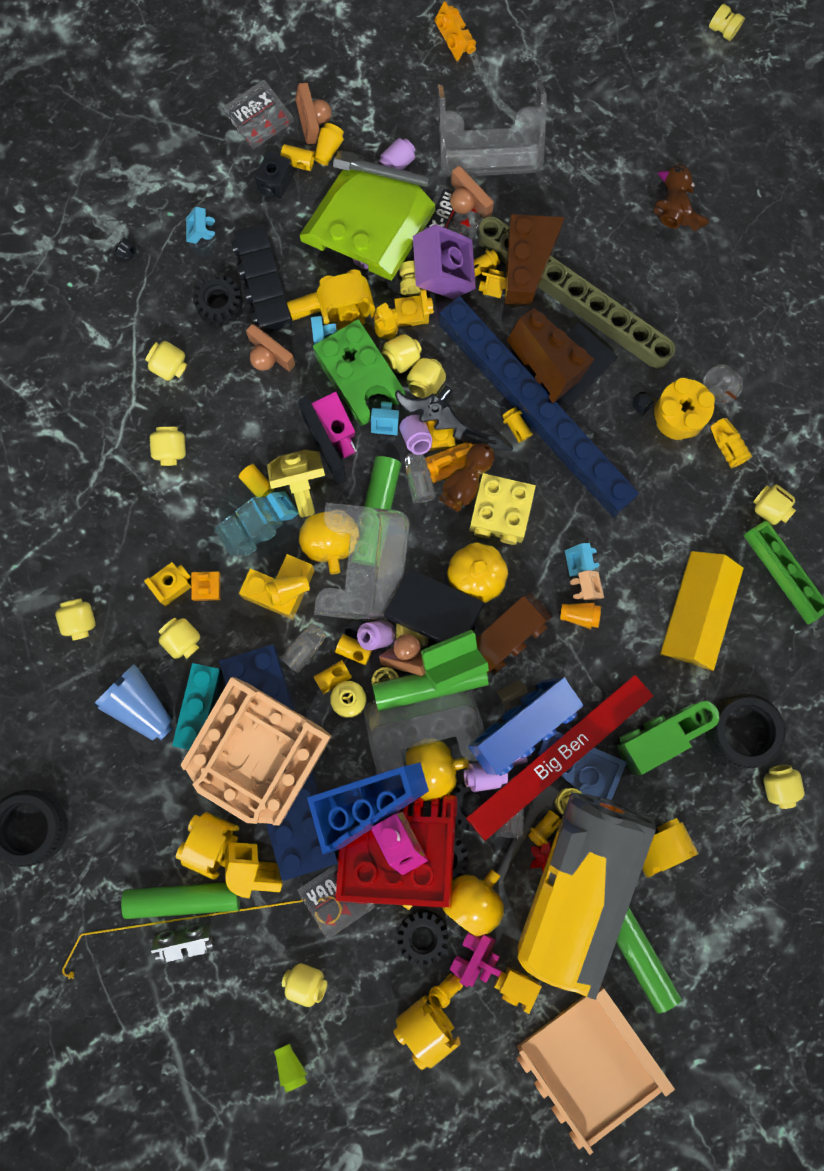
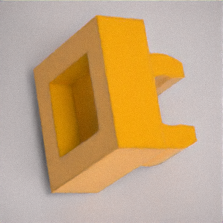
(205, 586)

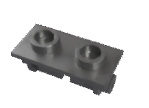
(169, 943)

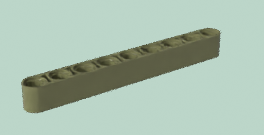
(588, 296)

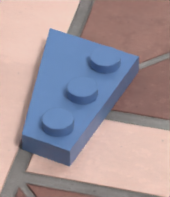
(594, 773)

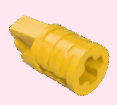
(386, 322)
(730, 443)

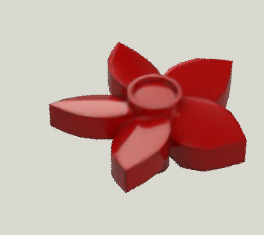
(541, 854)

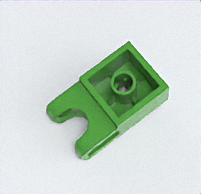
(360, 378)
(665, 737)

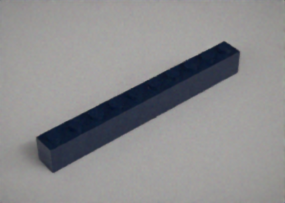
(537, 410)

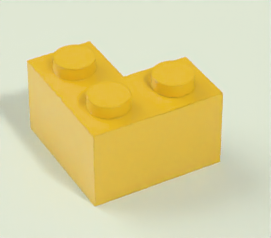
(255, 586)

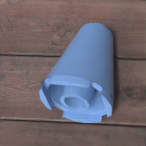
(136, 705)

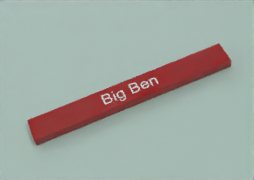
(559, 758)

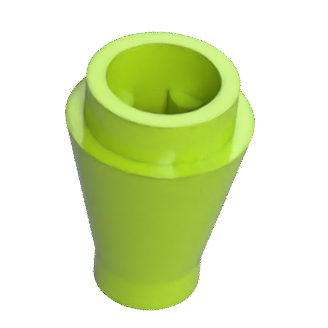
(289, 1069)

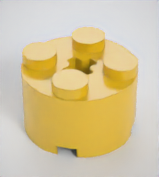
(345, 299)
(694, 399)
(206, 844)
(668, 848)
(426, 1033)

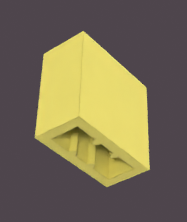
(502, 509)

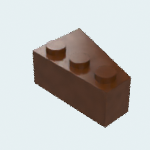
(528, 253)
(549, 352)
(511, 630)

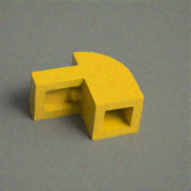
(246, 873)

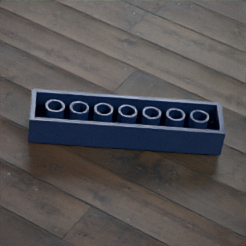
(296, 838)

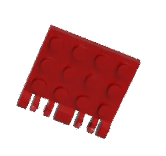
(368, 877)

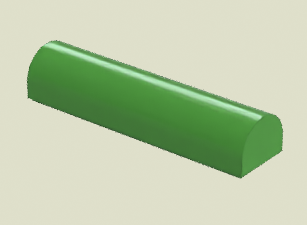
(383, 483)
(786, 571)
(417, 688)
(178, 900)
(646, 965)

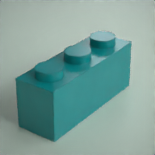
(199, 700)

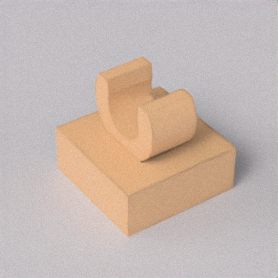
(590, 585)

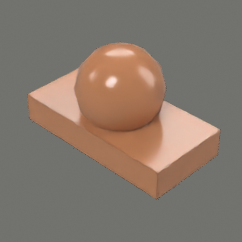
(311, 113)
(469, 195)
(267, 351)
(404, 655)

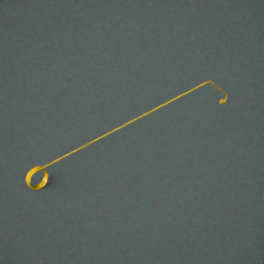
(71, 974)

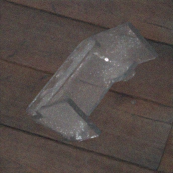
(493, 150)

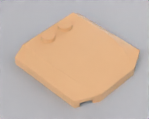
(253, 754)

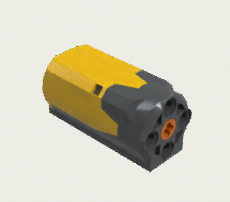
(585, 893)

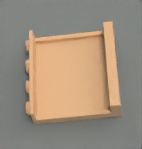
(592, 1068)

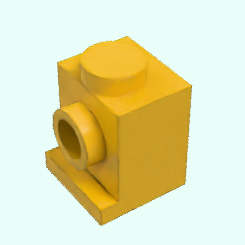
(168, 593)
(518, 988)

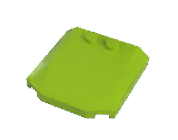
(370, 220)

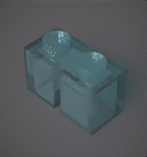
(254, 524)

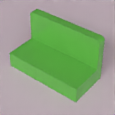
(453, 661)

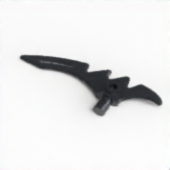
(436, 408)

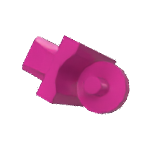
(470, 970)

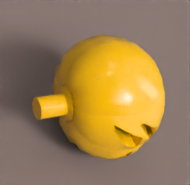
(322, 543)
(478, 571)
(437, 767)
(476, 903)

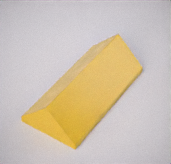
(702, 609)

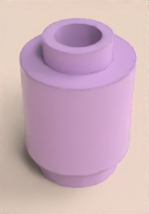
(398, 154)
(416, 434)
(376, 634)
(479, 780)

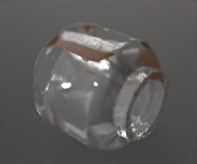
(723, 383)

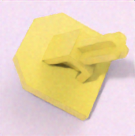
(296, 470)

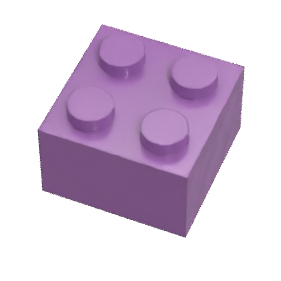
(444, 262)

